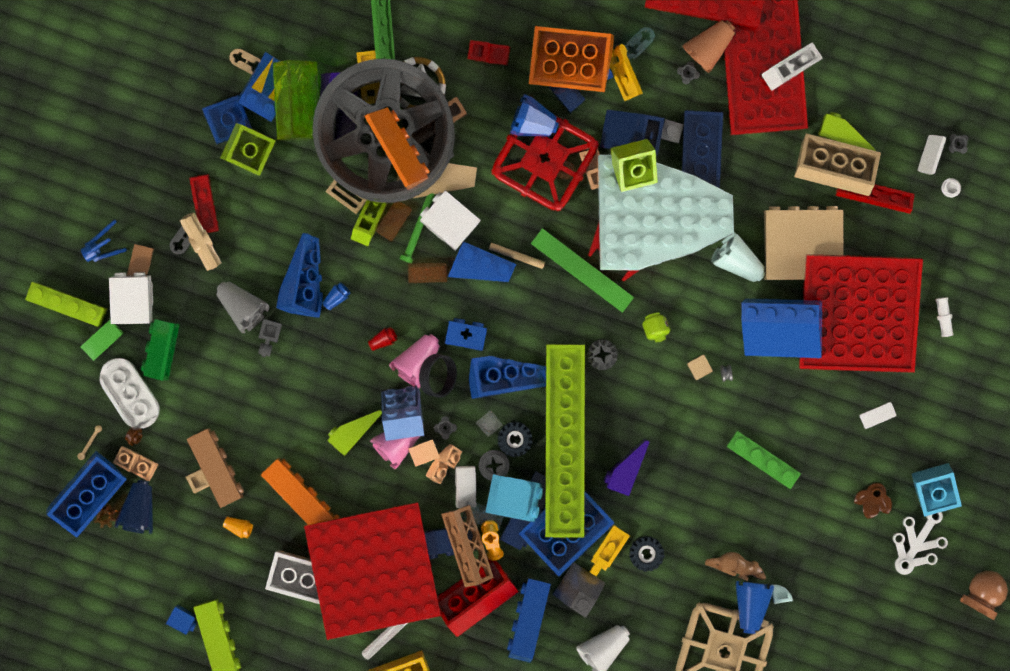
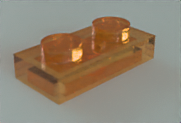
(427, 272)

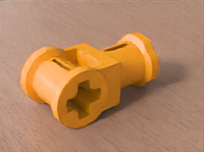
(491, 540)

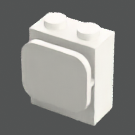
(449, 220)
(131, 298)

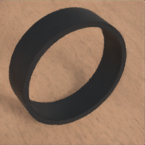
(425, 371)

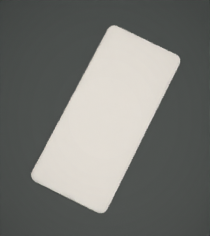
(878, 415)

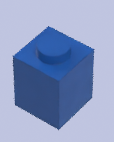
(182, 620)

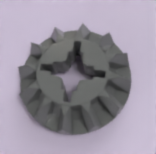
(597, 362)
(499, 457)

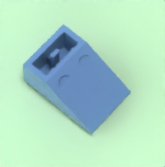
(402, 413)

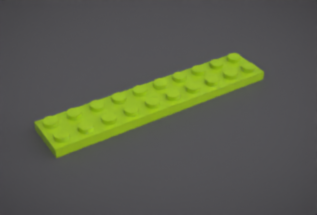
(565, 440)

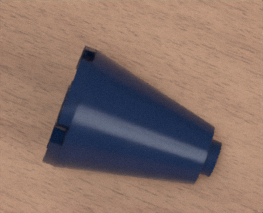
(137, 509)

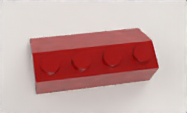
(466, 606)

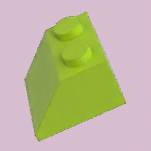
(634, 165)

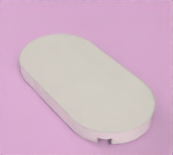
(129, 393)

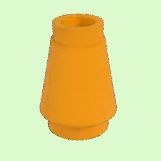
(239, 527)

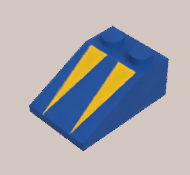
(259, 91)

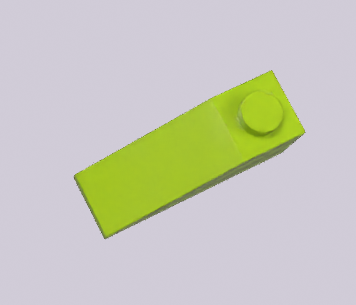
(839, 130)
(368, 222)
(349, 434)

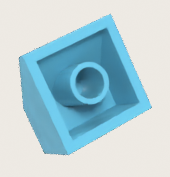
(936, 489)

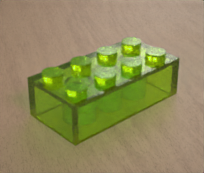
(295, 98)

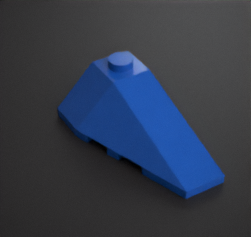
(500, 376)

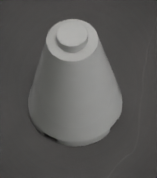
(242, 306)

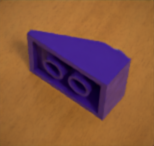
(625, 471)

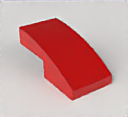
(488, 53)

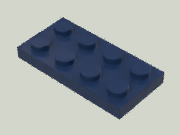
(702, 145)

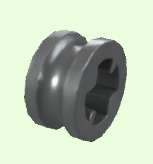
(726, 373)

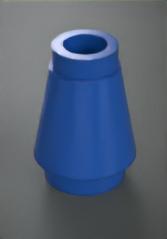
(336, 296)

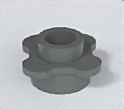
(693, 73)
(962, 148)
(450, 427)

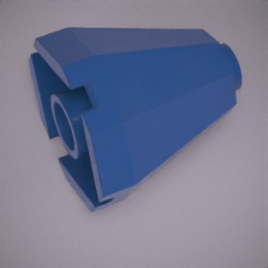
(533, 119)

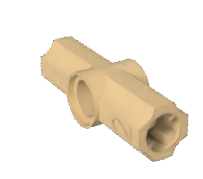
(200, 241)

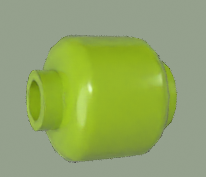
(656, 327)

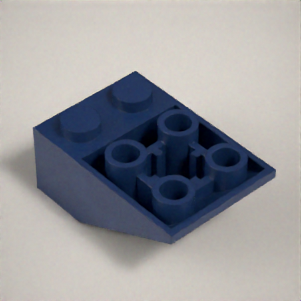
(628, 127)

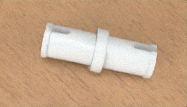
(944, 317)

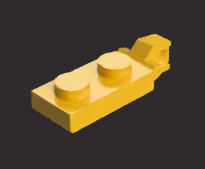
(608, 549)

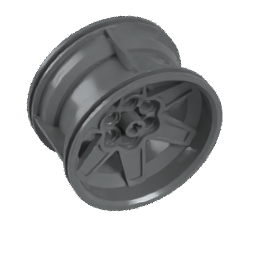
(340, 96)

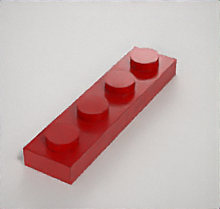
(882, 197)

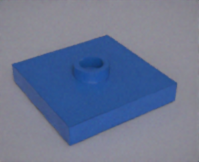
(223, 117)

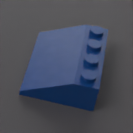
(782, 328)
(563, 552)

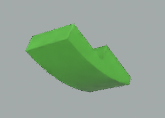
(101, 340)

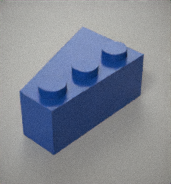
(480, 265)

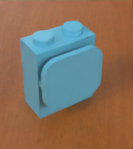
(514, 498)

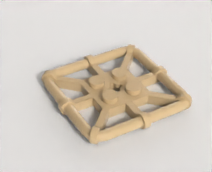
(719, 639)

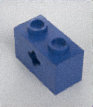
(455, 338)

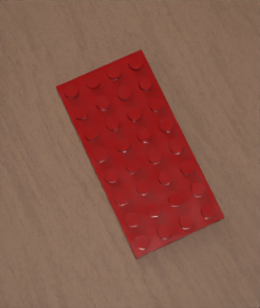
(752, 53)

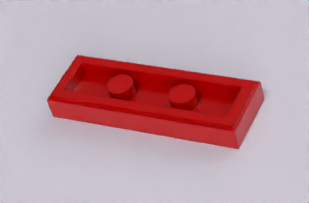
(204, 203)

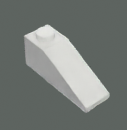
(791, 66)

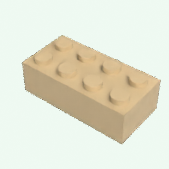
(837, 164)

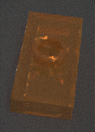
(393, 220)

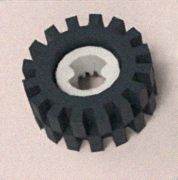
(514, 449)
(637, 557)

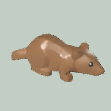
(734, 563)

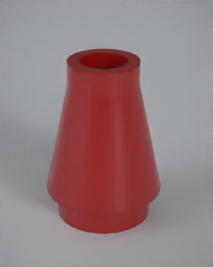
(384, 338)

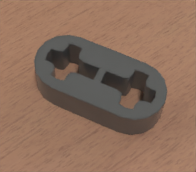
(177, 238)

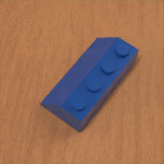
(86, 494)

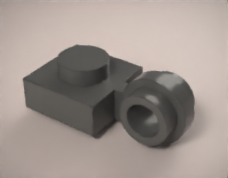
(270, 332)

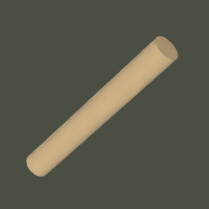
(516, 255)

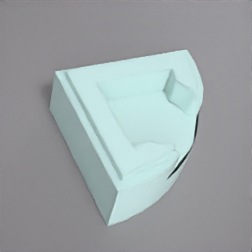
(781, 594)

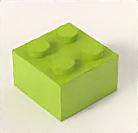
(247, 149)

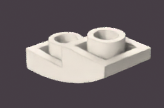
(465, 485)

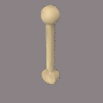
(81, 456)

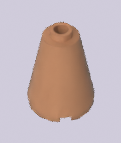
(710, 44)

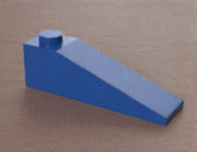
(301, 286)

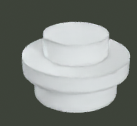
(951, 187)

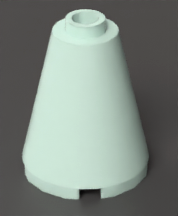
(738, 259)

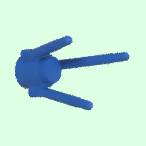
(92, 251)

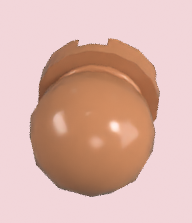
(987, 591)

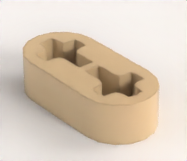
(248, 57)

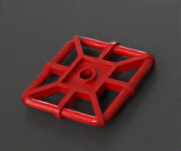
(548, 170)

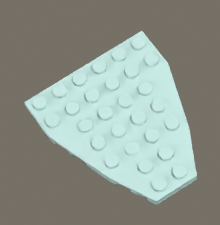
(659, 219)

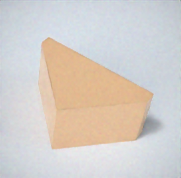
(424, 452)

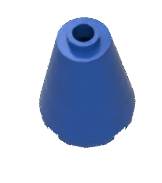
(752, 604)

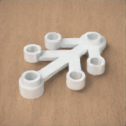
(917, 545)

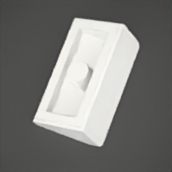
(931, 154)

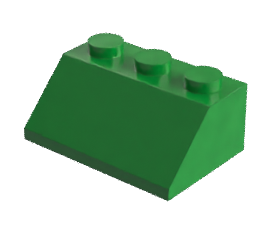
(160, 349)

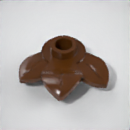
(873, 503)

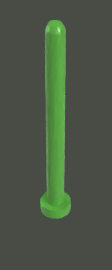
(416, 232)

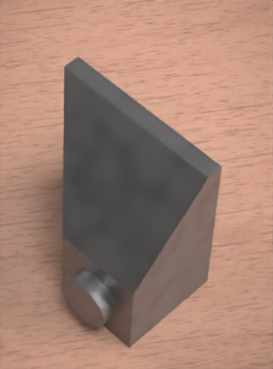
(579, 589)

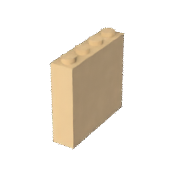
(799, 232)

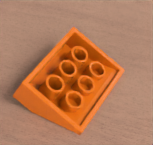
(571, 59)
(397, 147)

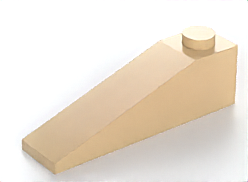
(453, 178)

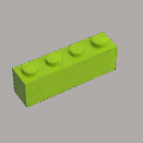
(66, 304)
(216, 637)

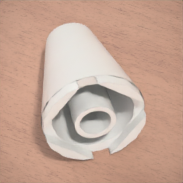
(604, 648)

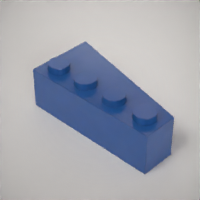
(529, 620)

